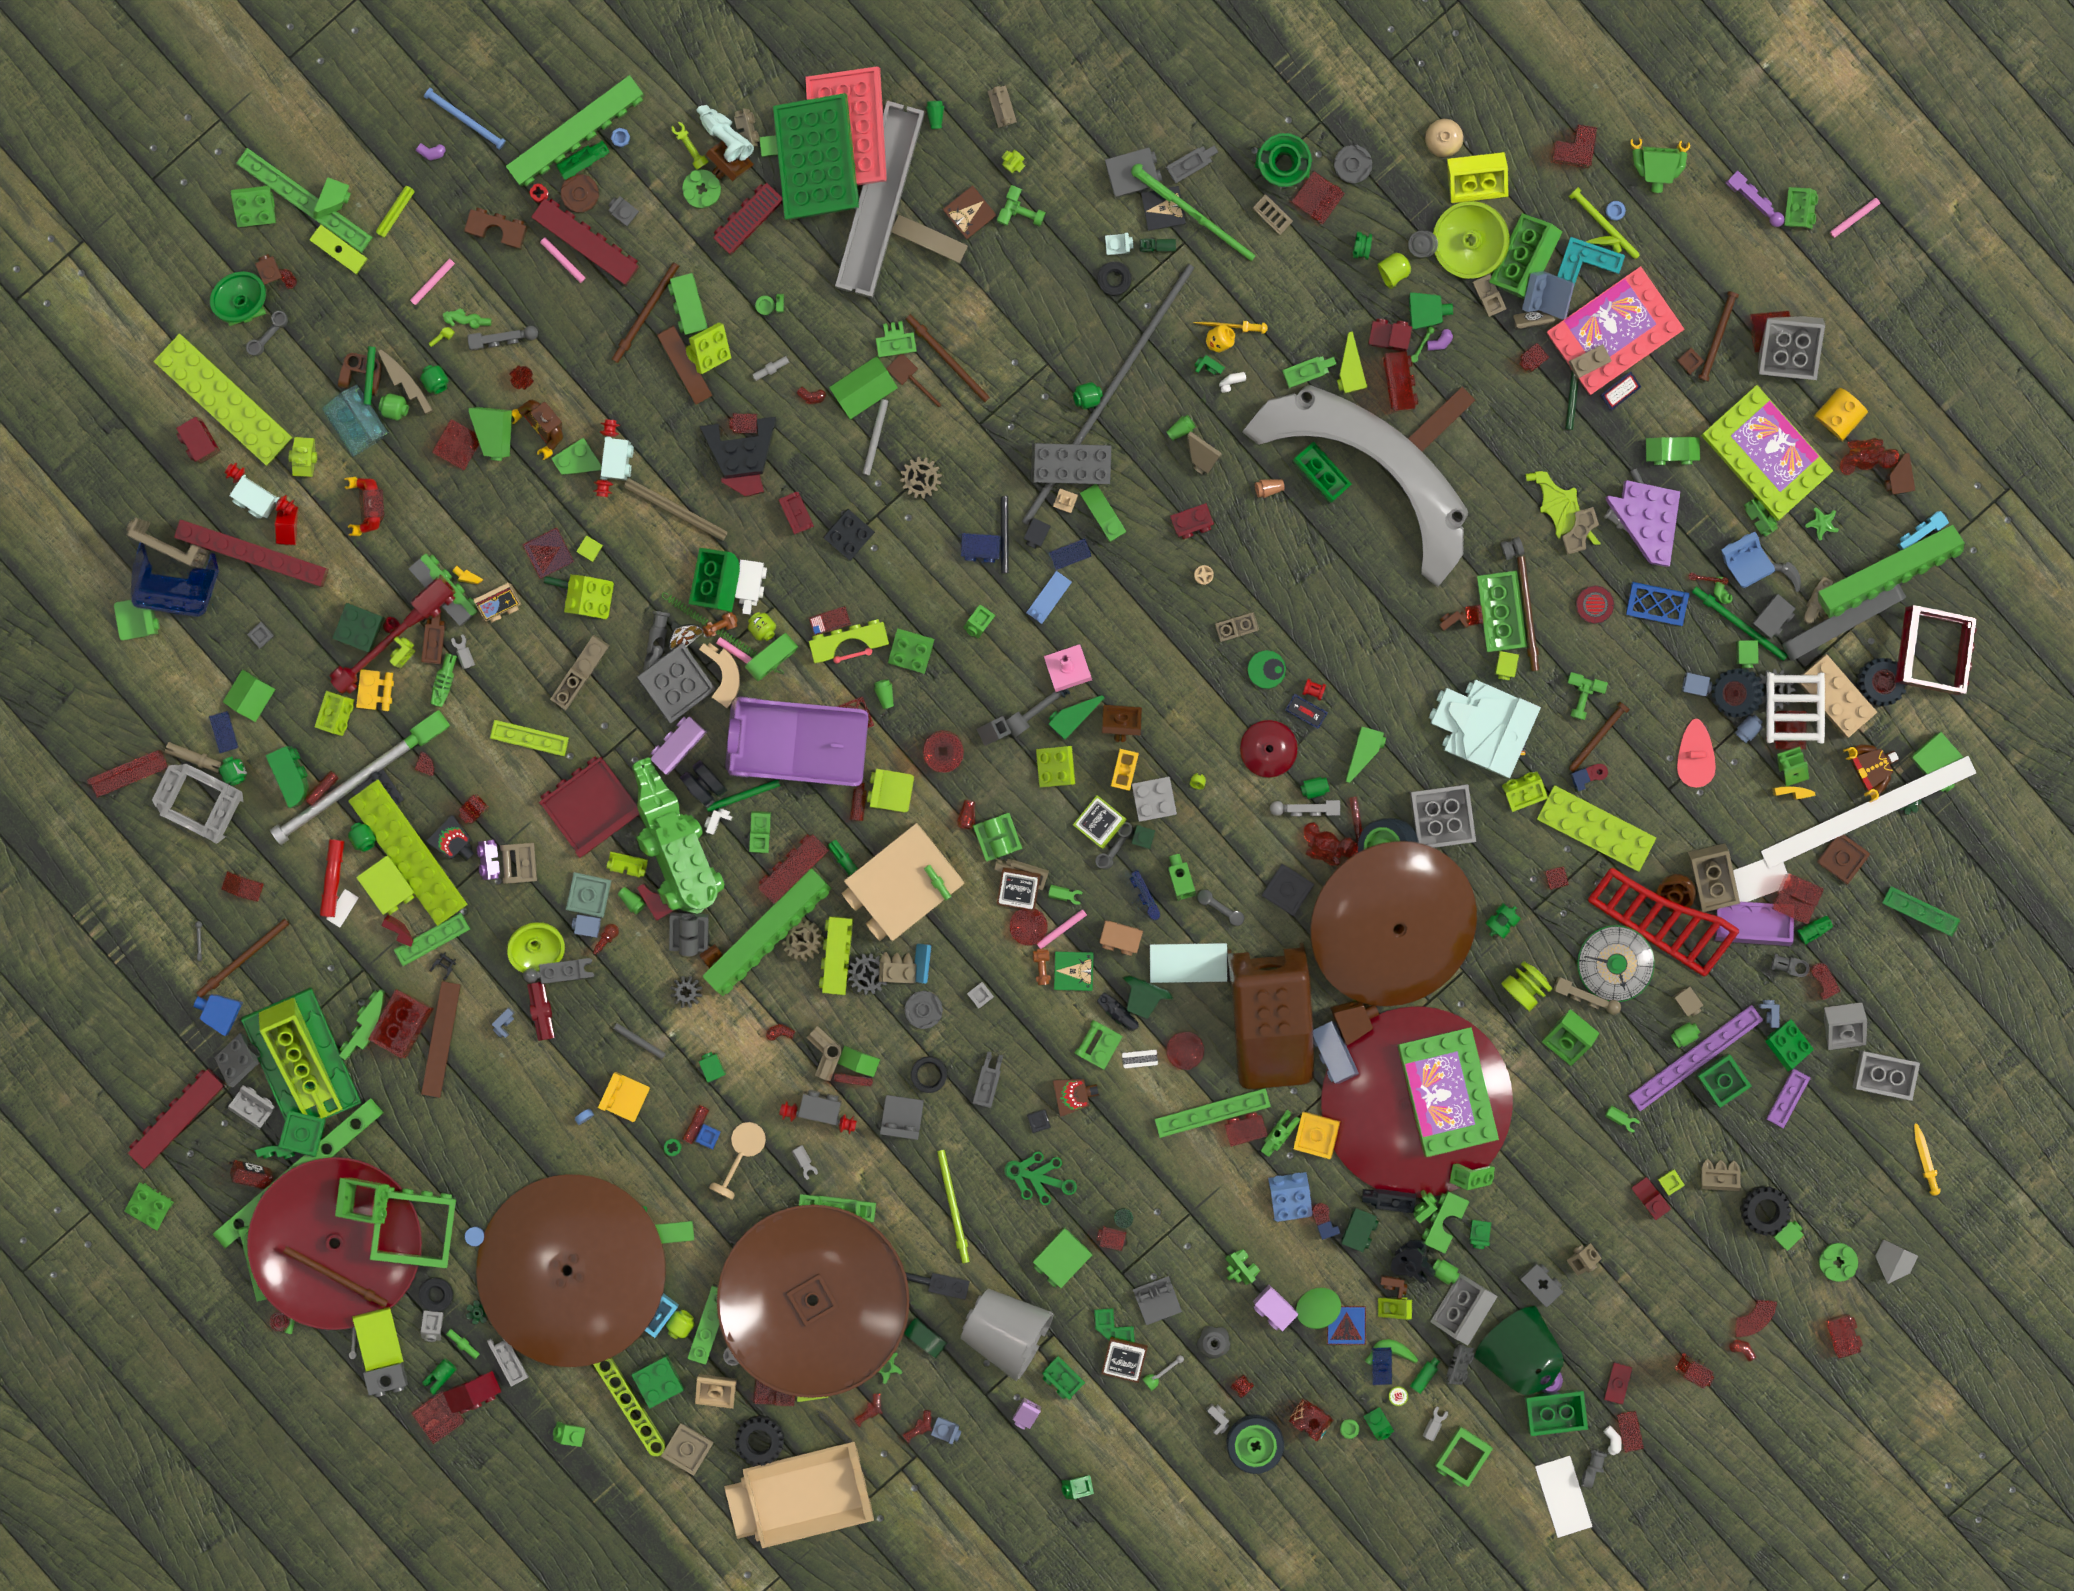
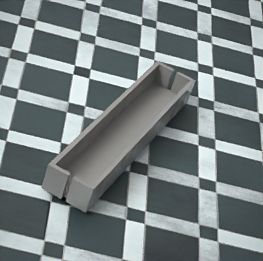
(880, 204)

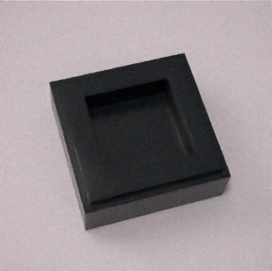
(1039, 1121)

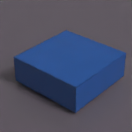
(708, 1136)

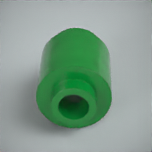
(1315, 787)

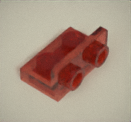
(1790, 727)

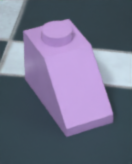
(1026, 1414)

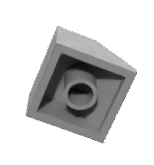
(1845, 1026)

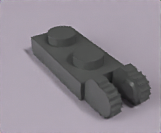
(987, 1082)

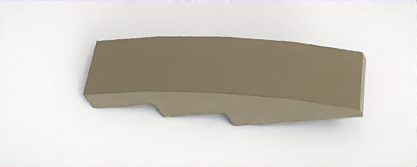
(929, 239)
(400, 376)

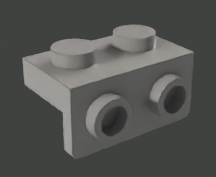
(251, 1107)

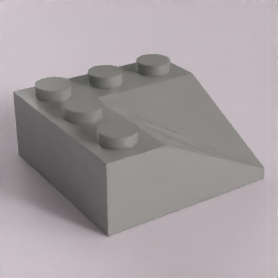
(1791, 347)
(1443, 816)

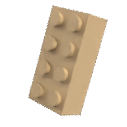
(1843, 701)

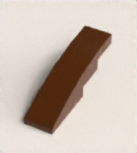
(686, 369)

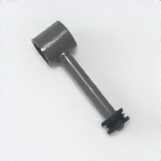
(1018, 722)

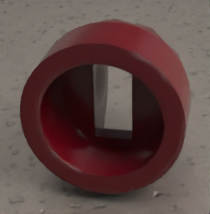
(390, 624)

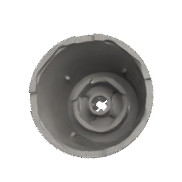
(1006, 1331)

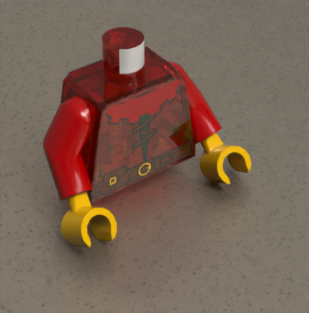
(370, 505)

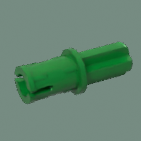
(842, 857)

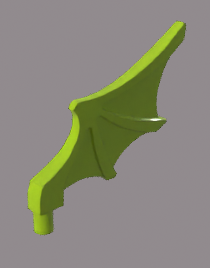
(1558, 504)

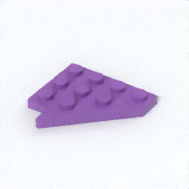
(1649, 518)

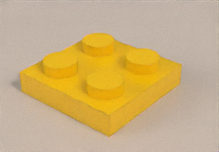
(1316, 1135)

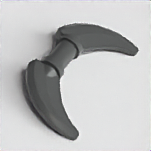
(1789, 570)

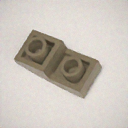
(1237, 627)

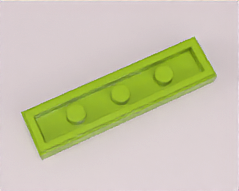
(529, 738)

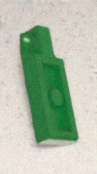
(582, 159)

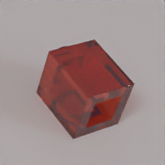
(1111, 1238)

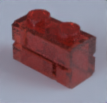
(1844, 1335)

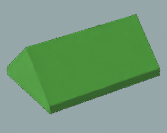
(863, 387)

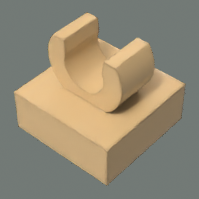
(1065, 500)

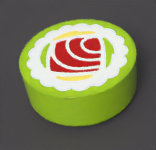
(1398, 1396)

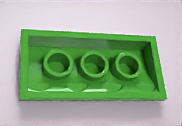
(1502, 611)

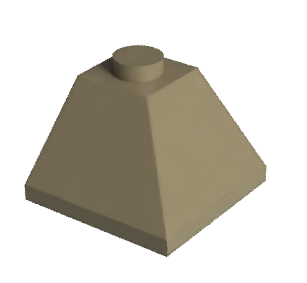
(1202, 454)

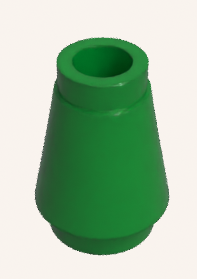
(935, 113)

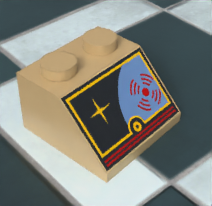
(498, 602)

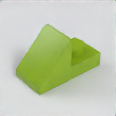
(1395, 1308)

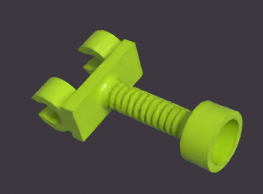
(699, 160)

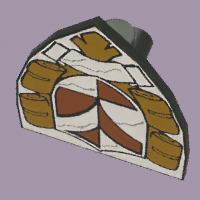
(683, 634)

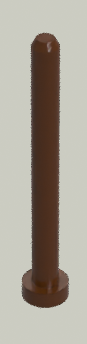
(1599, 735)

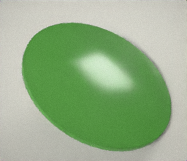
(1318, 1308)

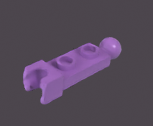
(1737, 183)

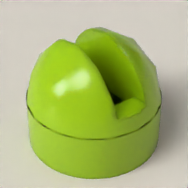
(1198, 781)

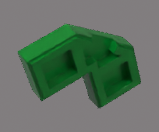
(1105, 1325)

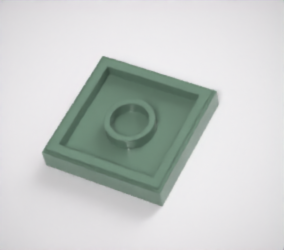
(588, 894)

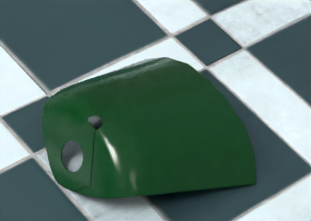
(1520, 1348)

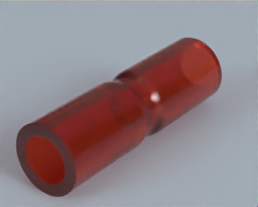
(318, 791)
(694, 1126)

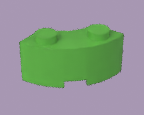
(1673, 450)

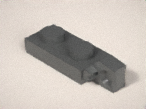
(1191, 163)

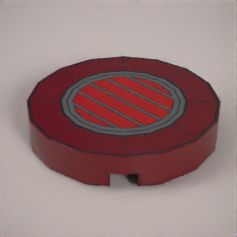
(1595, 604)

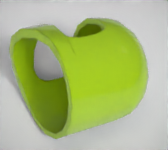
(1396, 268)

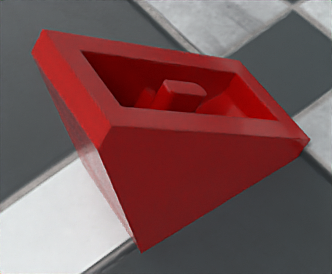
(286, 527)

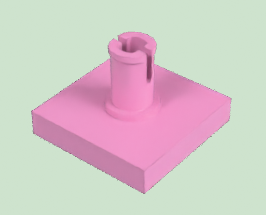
(1067, 668)

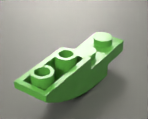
(368, 1018)

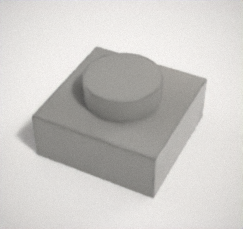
(980, 995)

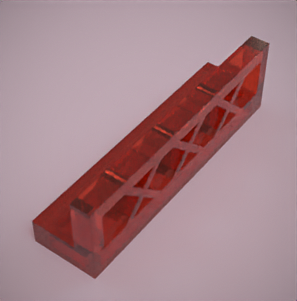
(128, 773)

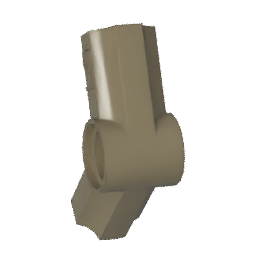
(827, 1063)

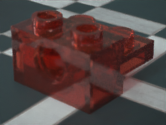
(1802, 890)

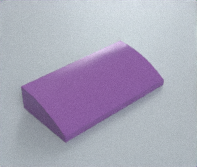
(1756, 924)

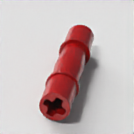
(332, 878)

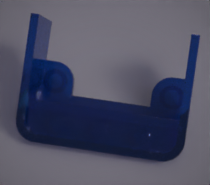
(171, 593)

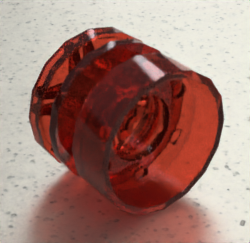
(943, 763)

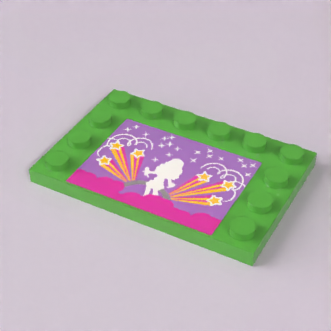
(1448, 1092)

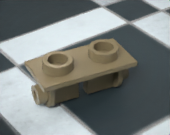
(1002, 106)
(746, 120)

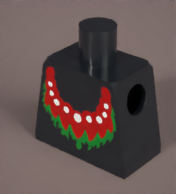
(452, 839)

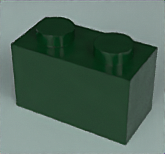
(1359, 1229)

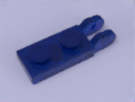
(1145, 895)

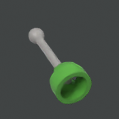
(1153, 1380)

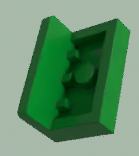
(1063, 1378)

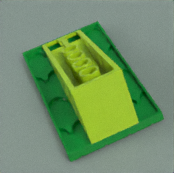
(301, 1057)

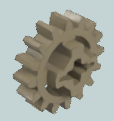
(912, 482)
(800, 950)

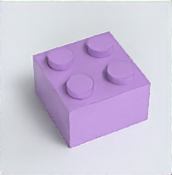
(1275, 1308)

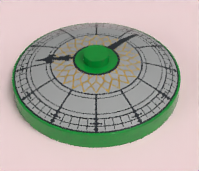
(1615, 963)

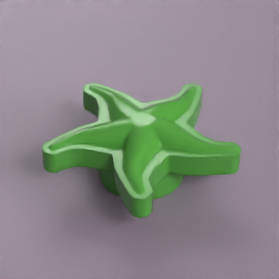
(1822, 523)
(889, 1368)

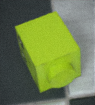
(1506, 665)

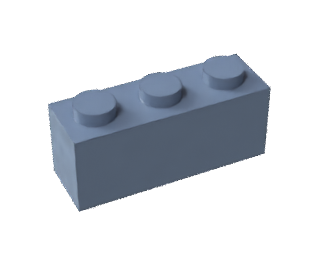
(1334, 1053)

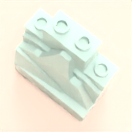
(1485, 726)

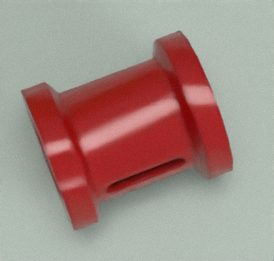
(534, 189)
(1314, 689)

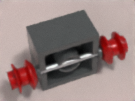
(819, 1109)

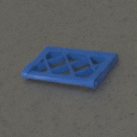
(1646, 615)

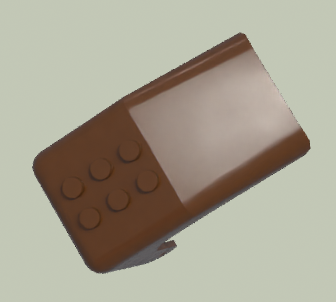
(1272, 1019)

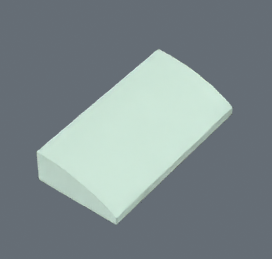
(1188, 962)

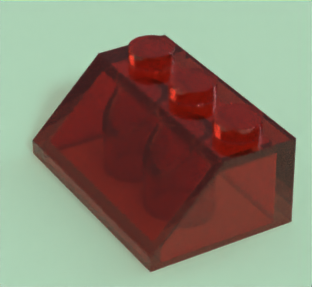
(1400, 381)
(400, 1023)

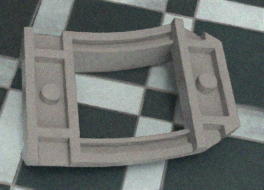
(221, 813)

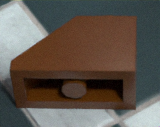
(1900, 477)

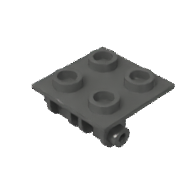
(1157, 1300)
(1459, 1373)

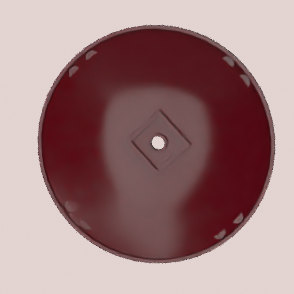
(1377, 1119)

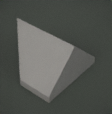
(1894, 1261)

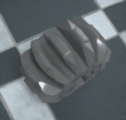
(689, 985)

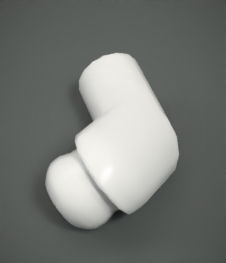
(1230, 379)
(1615, 1444)

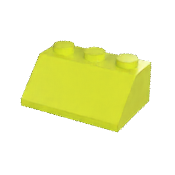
(1478, 177)

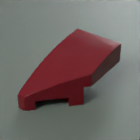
(397, 926)

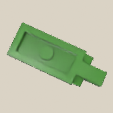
(1307, 371)

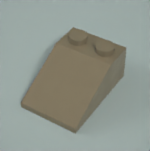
(1714, 877)

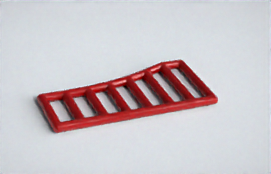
(1678, 910)

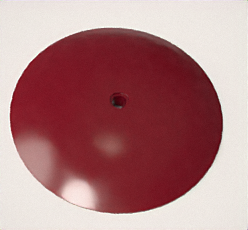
(301, 1215)

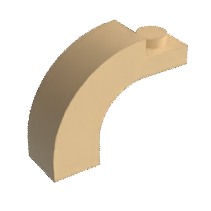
(730, 674)

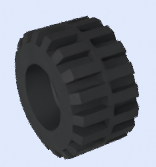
(1777, 1222)
(759, 1457)

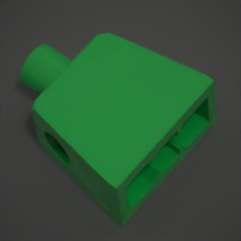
(1427, 310)

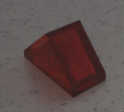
(242, 886)

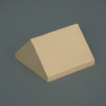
(715, 1391)

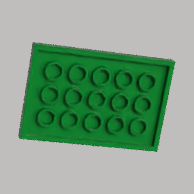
(816, 156)

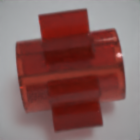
(521, 377)

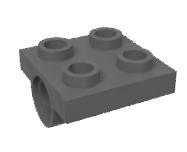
(688, 933)
(237, 1059)

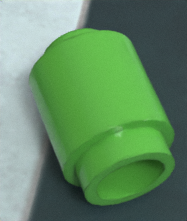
(1685, 1034)
(1445, 1271)

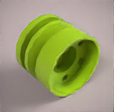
(1526, 985)

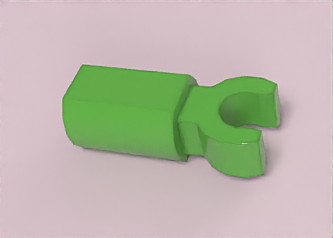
(1063, 894)
(1620, 1117)

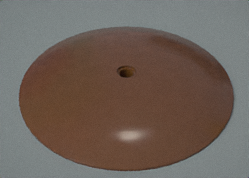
(1372, 894)

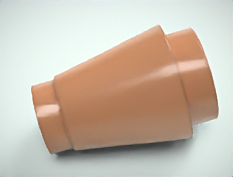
(1268, 487)

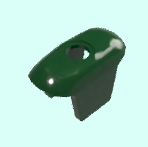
(1144, 996)

